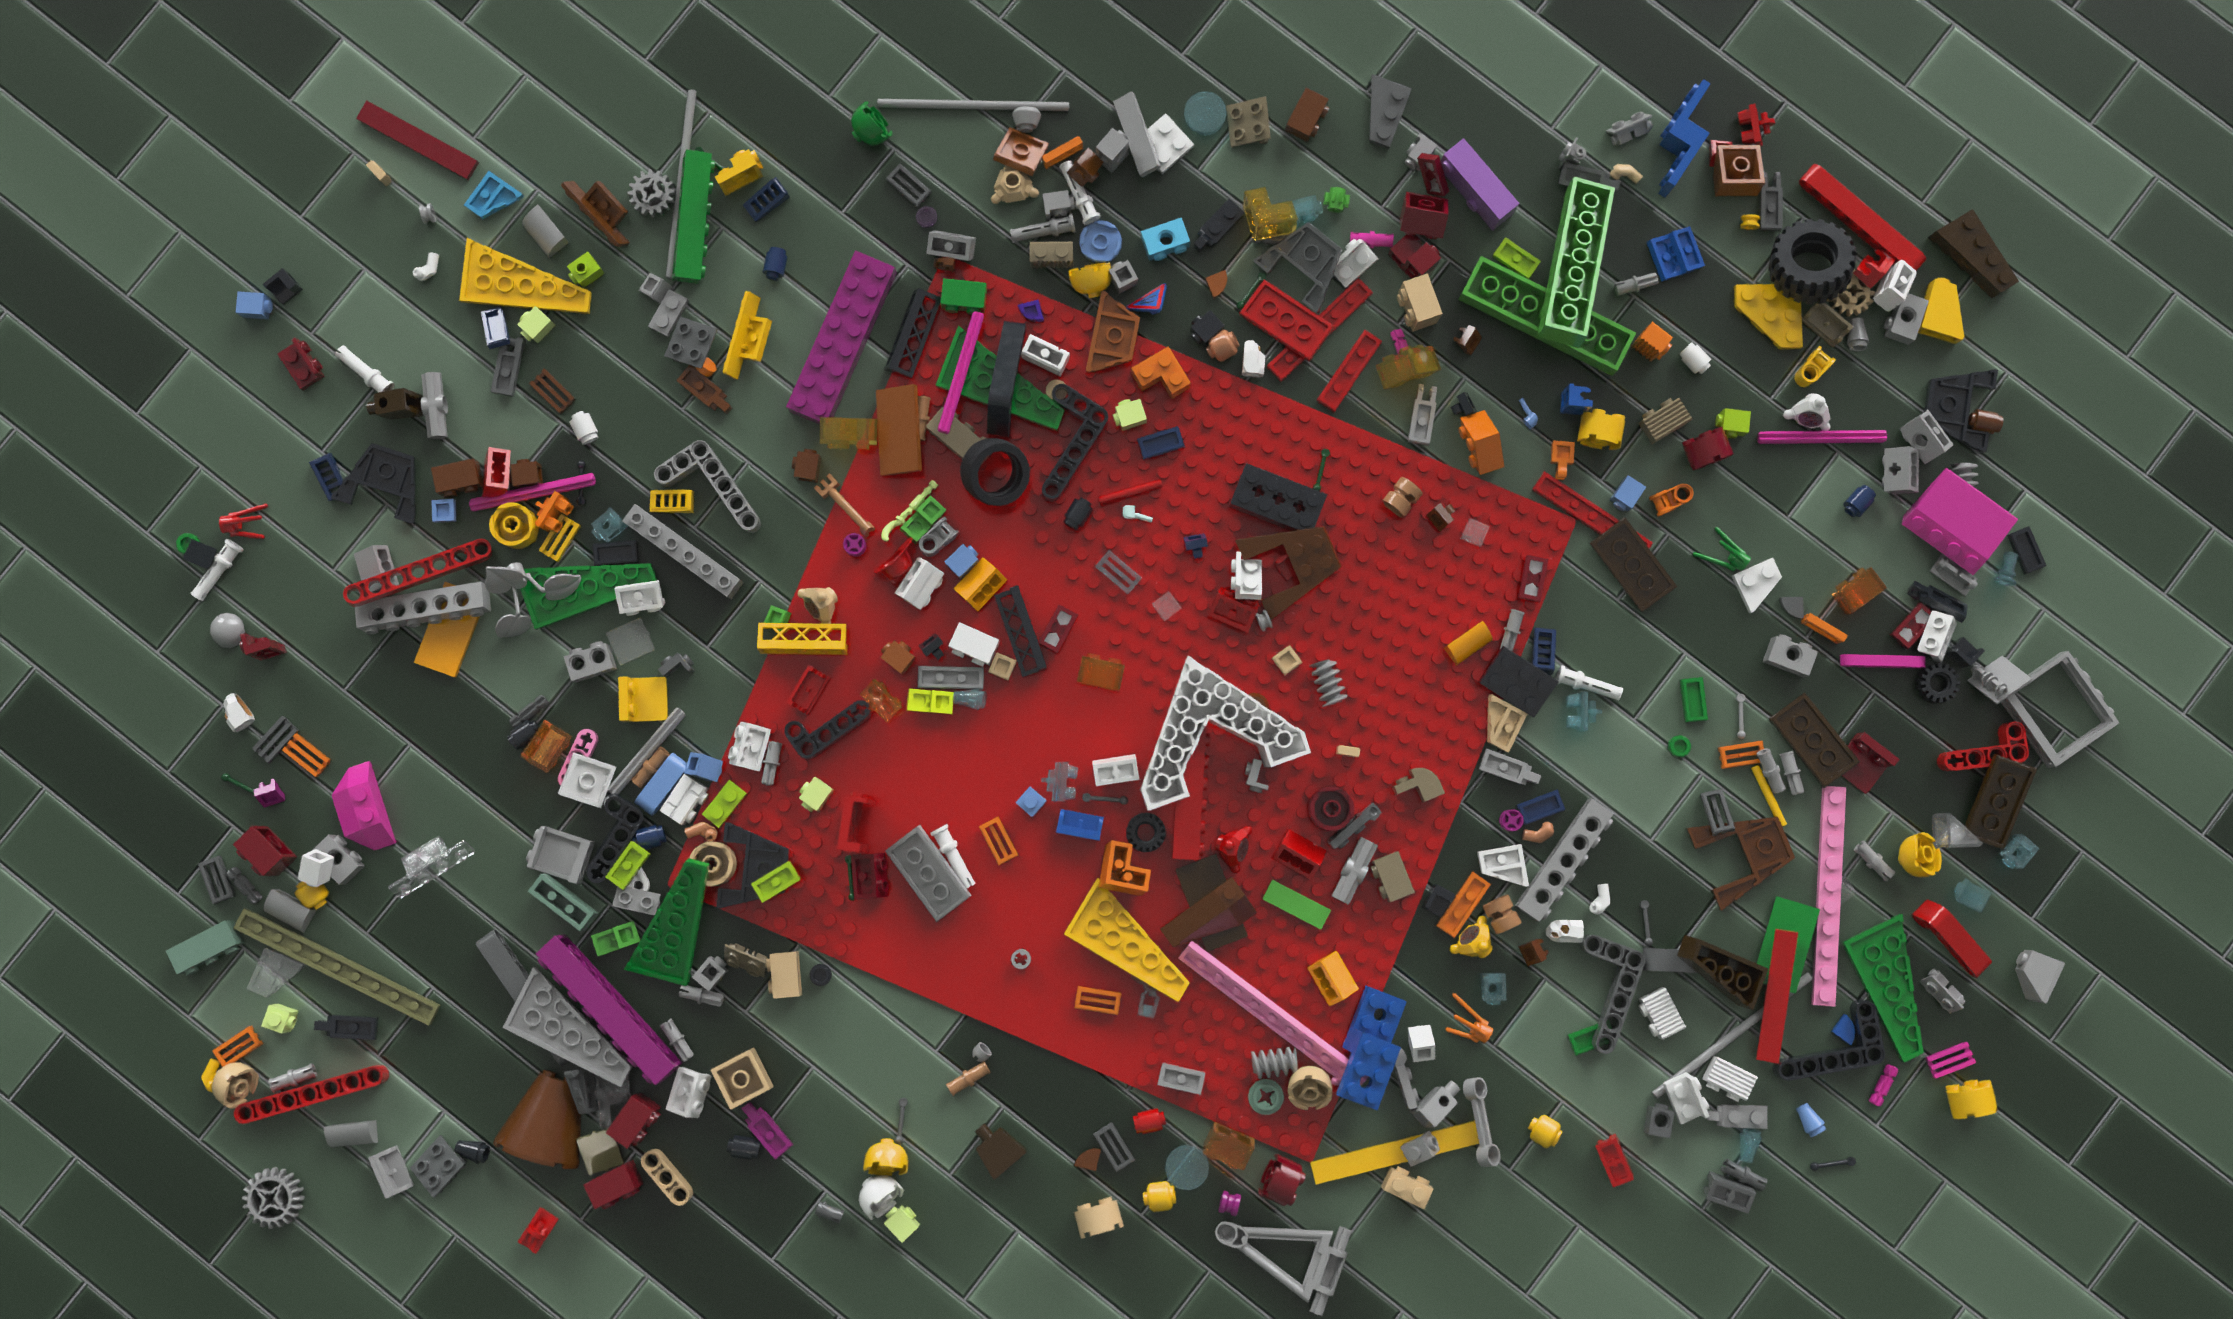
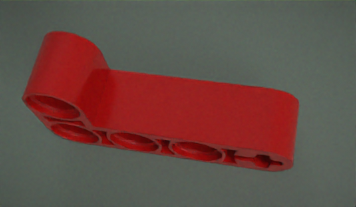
(1982, 755)
(1952, 936)

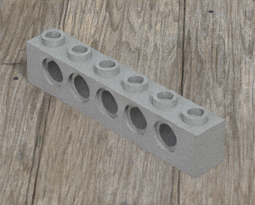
(683, 551)
(477, 605)
(1527, 902)

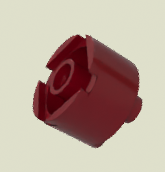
(1707, 448)
(1321, 800)
(1281, 1180)

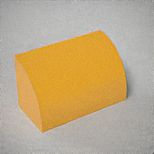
(980, 584)
(1469, 643)
(1333, 978)

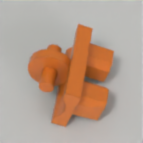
(551, 510)

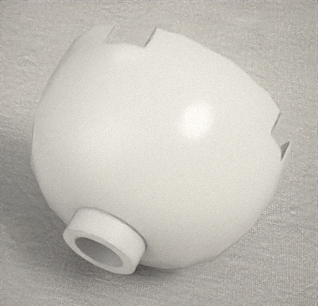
(878, 1195)

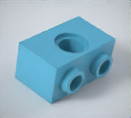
(1174, 230)

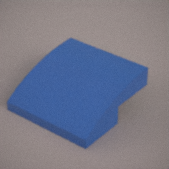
(1675, 254)

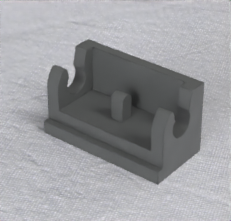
(1729, 1192)

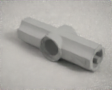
(434, 405)
(1354, 870)

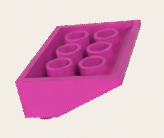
(1959, 521)

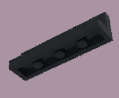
(905, 330)
(1026, 623)

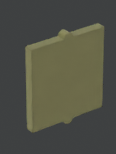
(599, 1151)

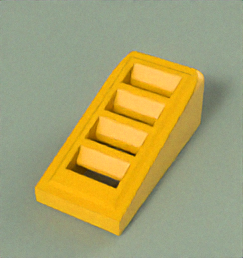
(689, 501)

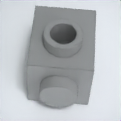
(1123, 276)

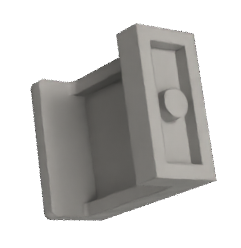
(560, 854)

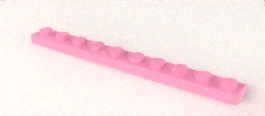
(1828, 896)
(1265, 1010)

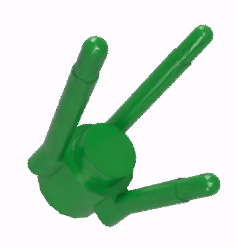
(1737, 558)

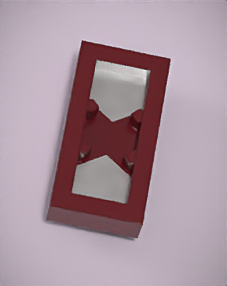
(1433, 174)
(1533, 578)
(1912, 626)
(1058, 628)

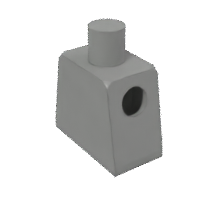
(1430, 1111)

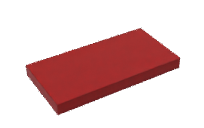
(1286, 320)

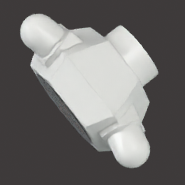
(1810, 412)

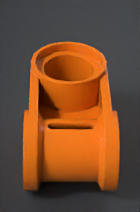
(1668, 500)

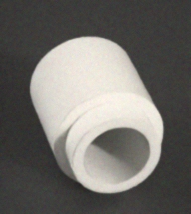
(1695, 358)
(584, 427)

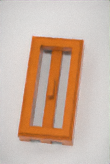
(1062, 152)
(1823, 628)
(292, 744)
(1723, 756)
(1007, 857)
(1098, 1000)
(253, 1037)

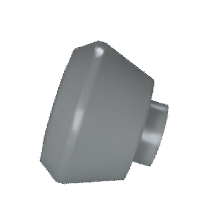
(1026, 118)

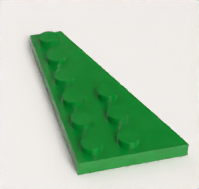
(1027, 400)
(594, 590)
(671, 937)
(1886, 975)

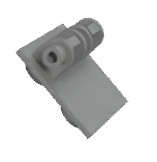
(1998, 679)

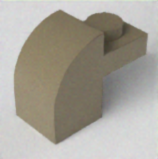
(1424, 780)

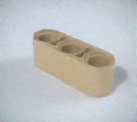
(668, 1188)

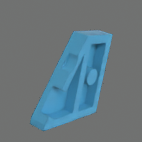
(491, 196)

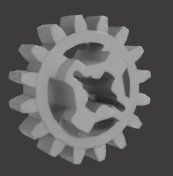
(643, 189)

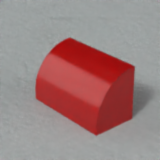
(496, 472)
(1300, 854)

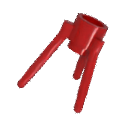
(232, 522)

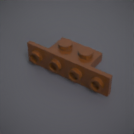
(601, 208)

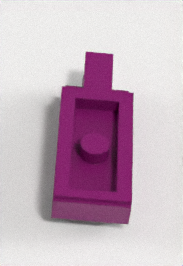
(766, 1130)

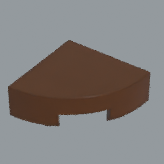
(946, 264)
(1088, 1159)

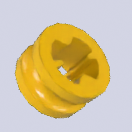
(1750, 222)

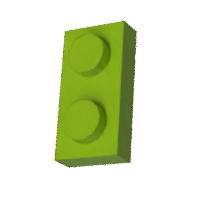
(1516, 258)
(724, 804)
(628, 865)
(776, 881)

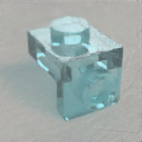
(1972, 895)

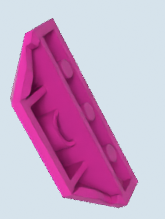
(362, 808)

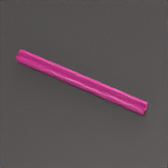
(960, 372)
(1795, 437)
(534, 492)

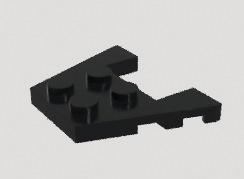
(1950, 403)
(385, 471)
(760, 859)

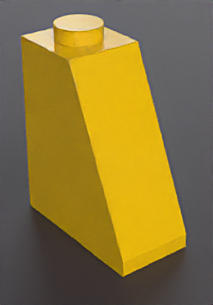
(1943, 313)

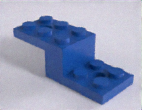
(1683, 137)
(1371, 1048)

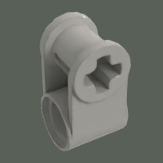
(938, 536)

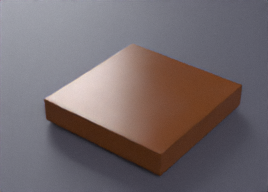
(1020, 151)

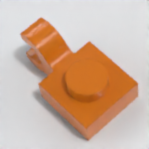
(1562, 454)

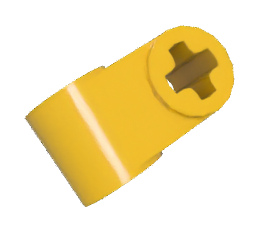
(1815, 365)

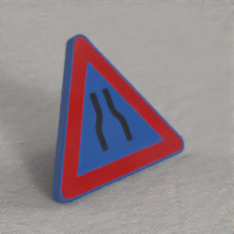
(1150, 302)

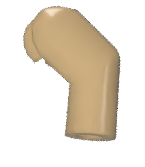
(1626, 170)

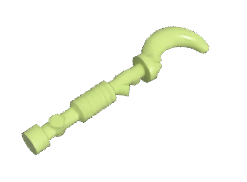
(912, 506)

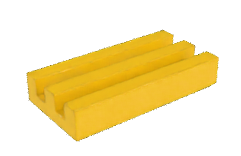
(566, 543)

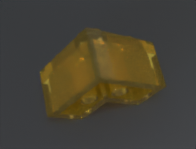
(1268, 219)
(1407, 365)
(845, 431)

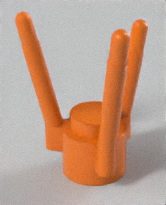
(1479, 1030)

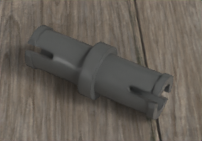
(1743, 1174)

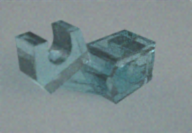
(1146, 1010)

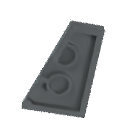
(1386, 109)

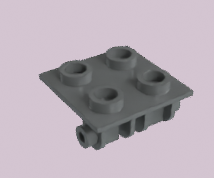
(690, 342)
(438, 1166)

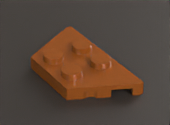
(1113, 335)

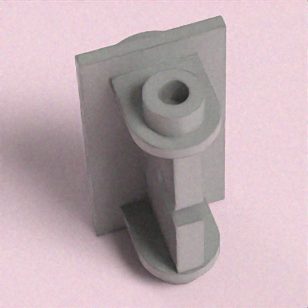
(1637, 124)
(1572, 154)
(1954, 575)
(637, 900)
(1949, 998)

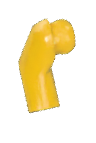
(209, 1073)

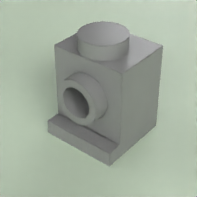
(1422, 145)
(1058, 204)
(703, 975)

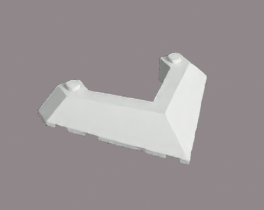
(1206, 698)

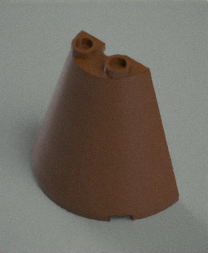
(544, 1124)

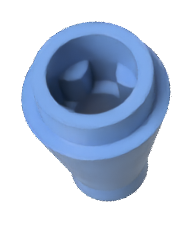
(1810, 1120)

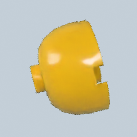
(1091, 279)
(1919, 855)
(886, 1158)

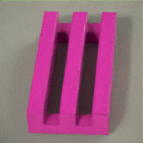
(1967, 1053)

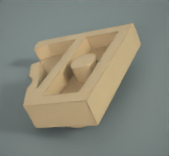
(1503, 723)

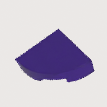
(1031, 311)

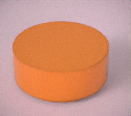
(708, 368)

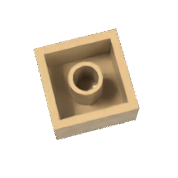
(1419, 302)
(742, 1078)

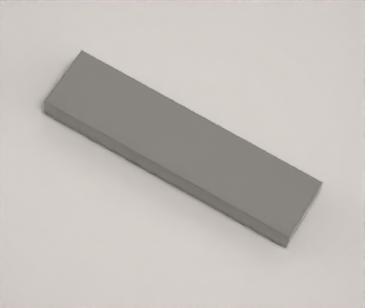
(1137, 134)

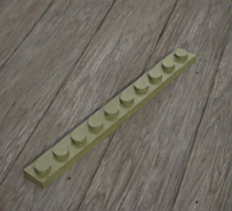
(337, 966)

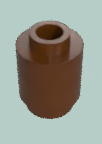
(1985, 421)

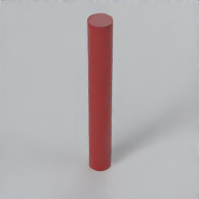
(1130, 491)

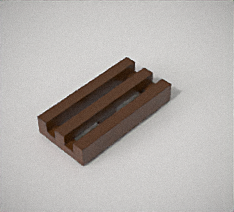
(540, 379)

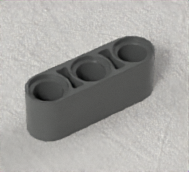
(1664, 960)

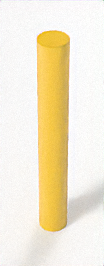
(1768, 794)

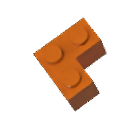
(1163, 368)
(1482, 441)
(1117, 872)

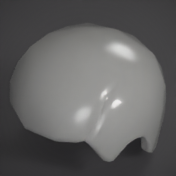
(227, 630)

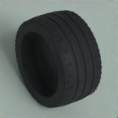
(1019, 476)

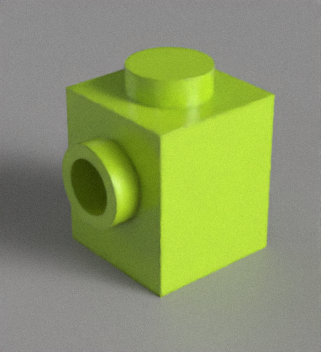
(584, 270)
(1734, 422)

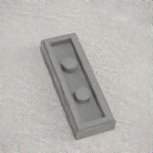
(950, 677)

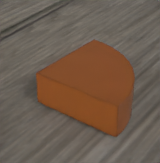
(1217, 283)

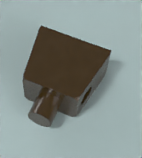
(396, 404)
(998, 1149)

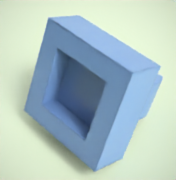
(444, 510)

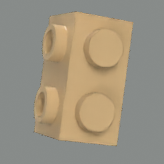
(784, 974)
(1407, 1187)

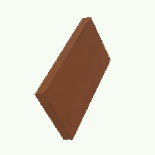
(898, 430)

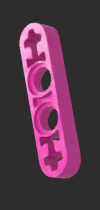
(1882, 661)

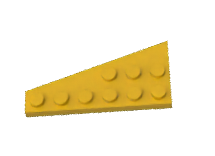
(508, 282)
(1115, 936)

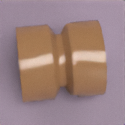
(1403, 495)
(1501, 913)

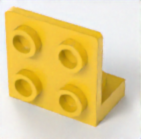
(643, 699)

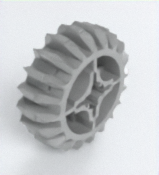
(258, 1189)

